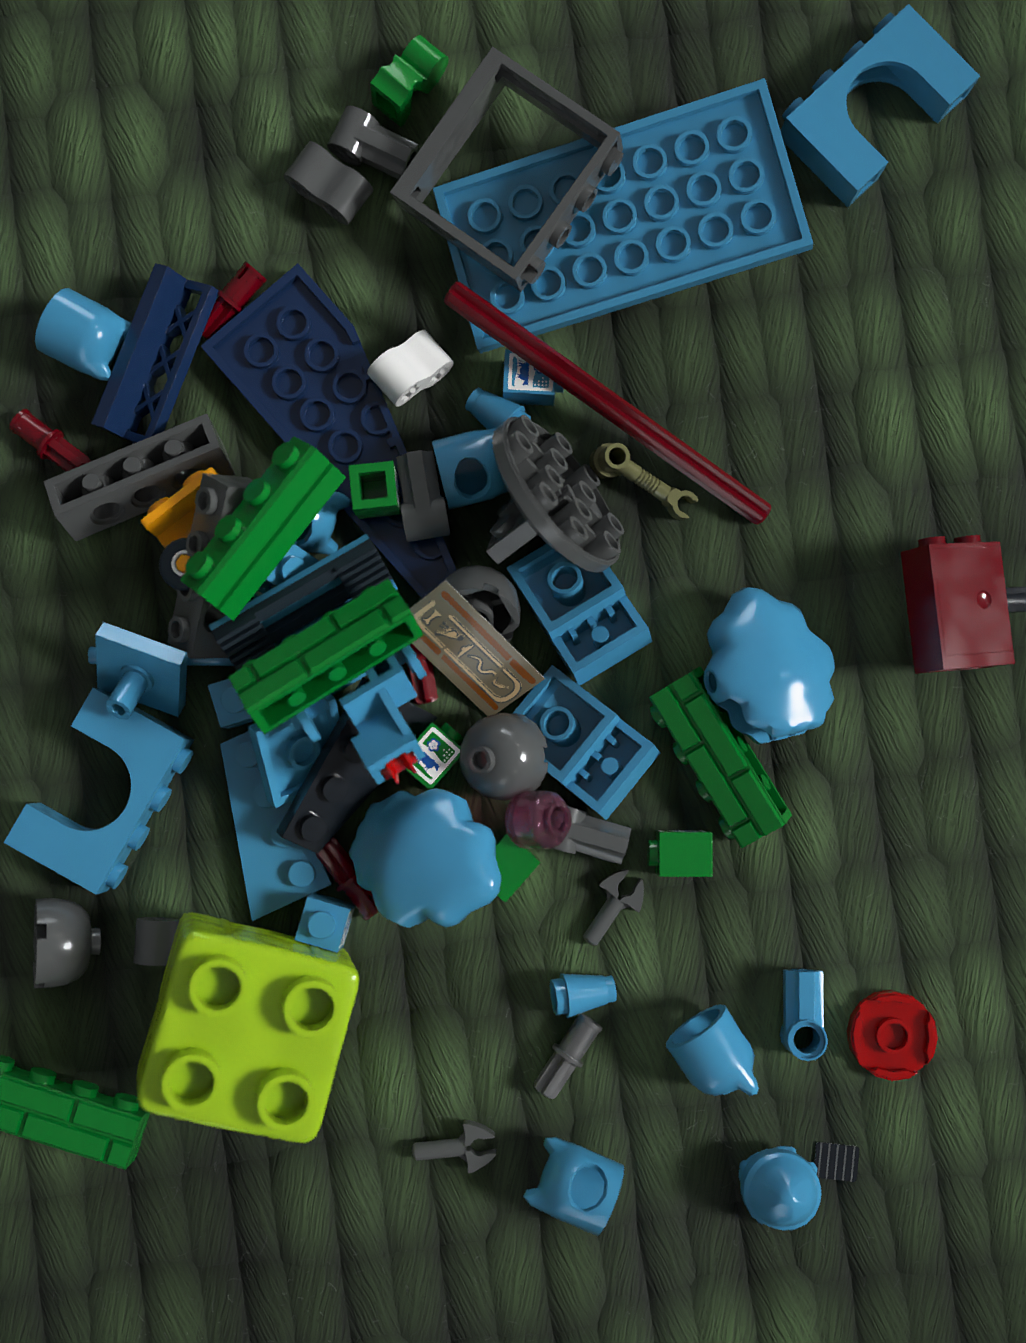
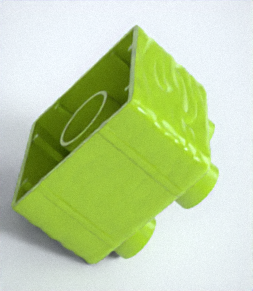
(246, 1030)

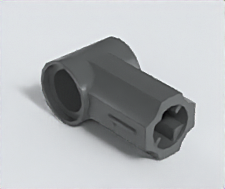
(362, 139)
(423, 507)
(595, 837)

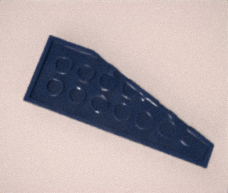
(310, 381)

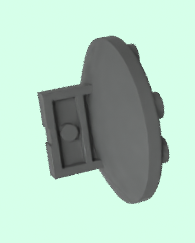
(550, 499)

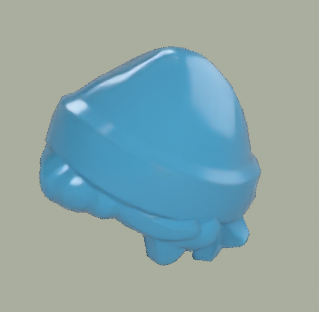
(780, 1188)

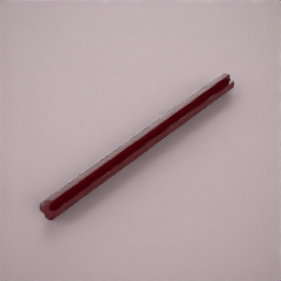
(606, 402)

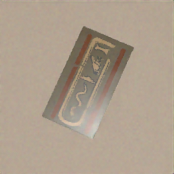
(471, 651)

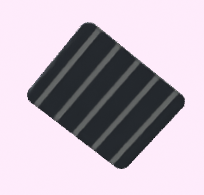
(836, 1161)

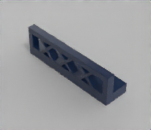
(147, 355)

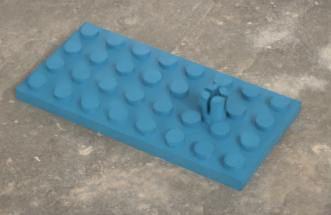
(689, 204)

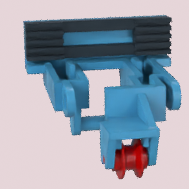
(301, 601)

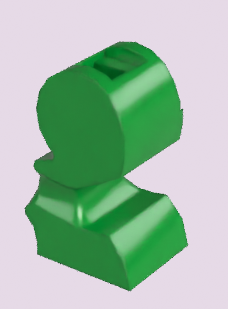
(415, 69)

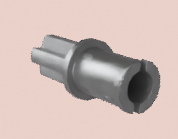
(567, 1056)

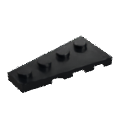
(337, 783)

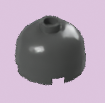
(490, 595)
(503, 756)
(62, 942)

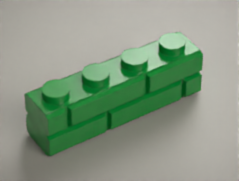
(262, 527)
(325, 656)
(721, 760)
(70, 1115)

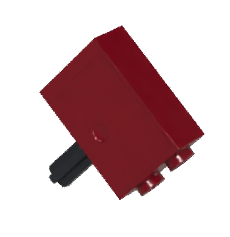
(959, 604)

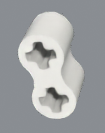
(410, 367)

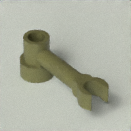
(605, 469)

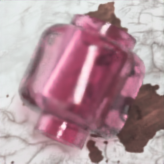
(537, 820)

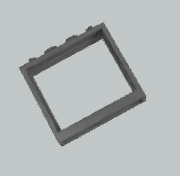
(458, 124)

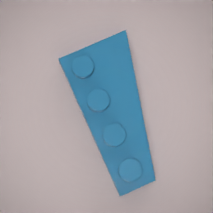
(272, 867)

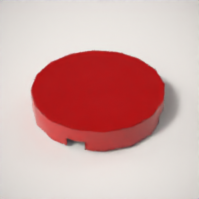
(892, 1035)

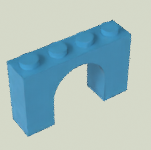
(900, 53)
(98, 855)

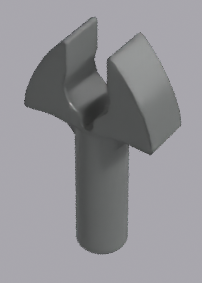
(613, 905)
(458, 1147)

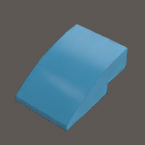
(580, 612)
(587, 742)

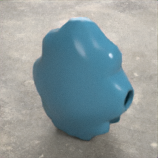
(768, 668)
(425, 858)

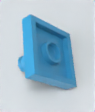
(139, 672)
(289, 754)

